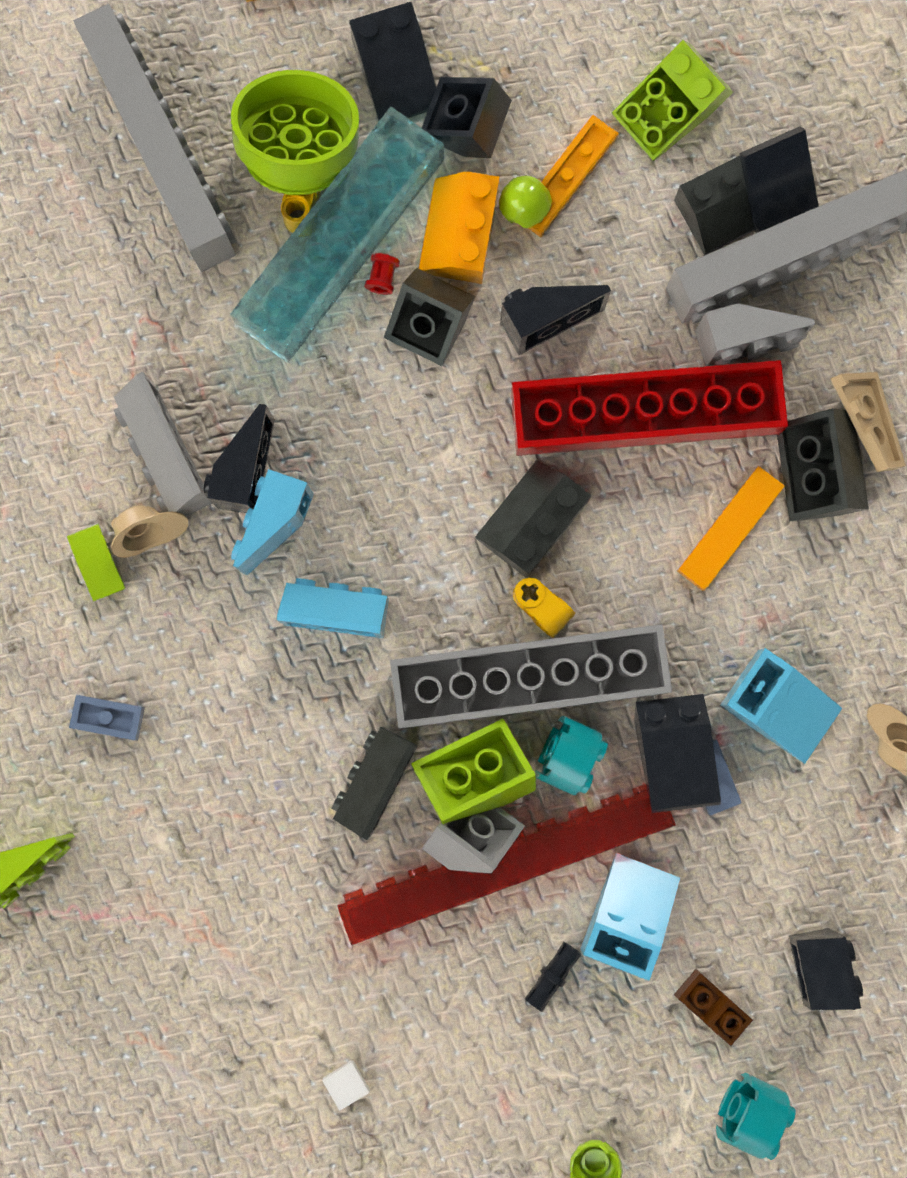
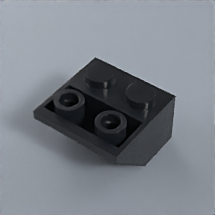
(826, 970)

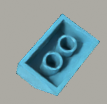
(334, 608)

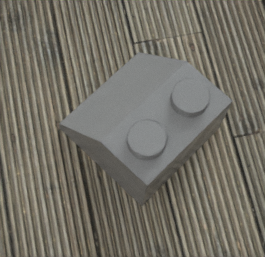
(474, 841)

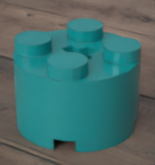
(570, 756)
(755, 1117)

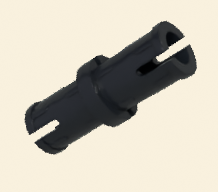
(553, 976)

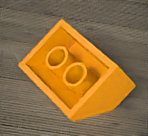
(460, 226)

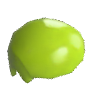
(525, 201)
(595, 1160)

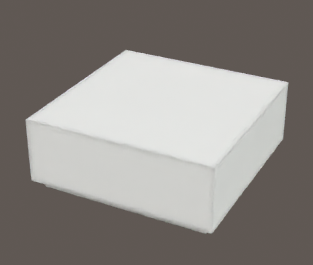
(346, 1085)

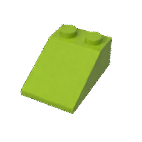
(476, 773)

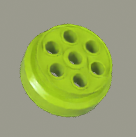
(295, 130)

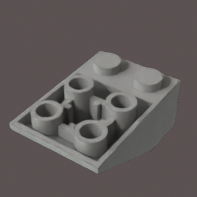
(748, 332)

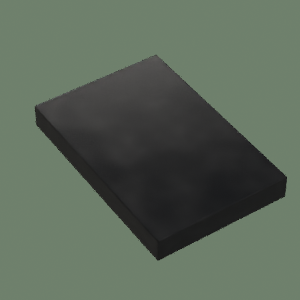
(779, 179)

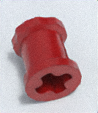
(382, 273)

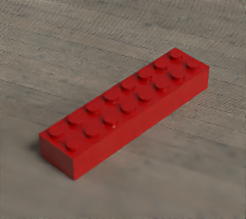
(648, 408)

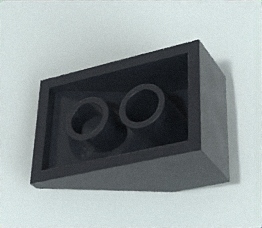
(394, 60)
(545, 312)
(241, 464)
(677, 753)

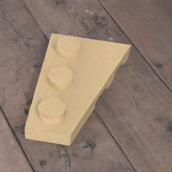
(871, 417)

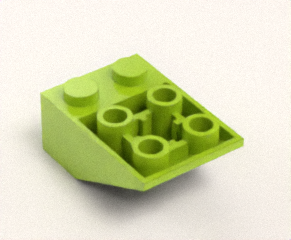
(672, 100)
(25, 865)

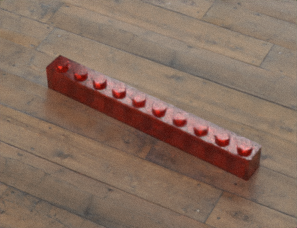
(530, 855)

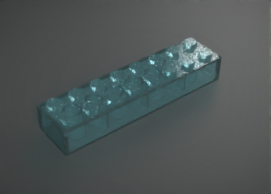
(338, 235)

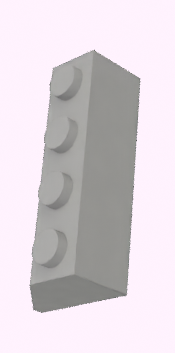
(160, 446)

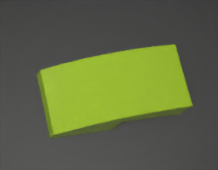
(95, 562)

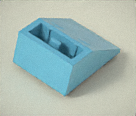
(276, 516)
(781, 705)
(631, 917)

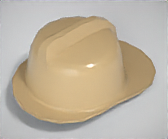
(145, 528)
(892, 732)

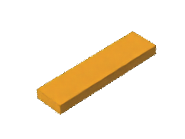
(574, 167)
(730, 528)

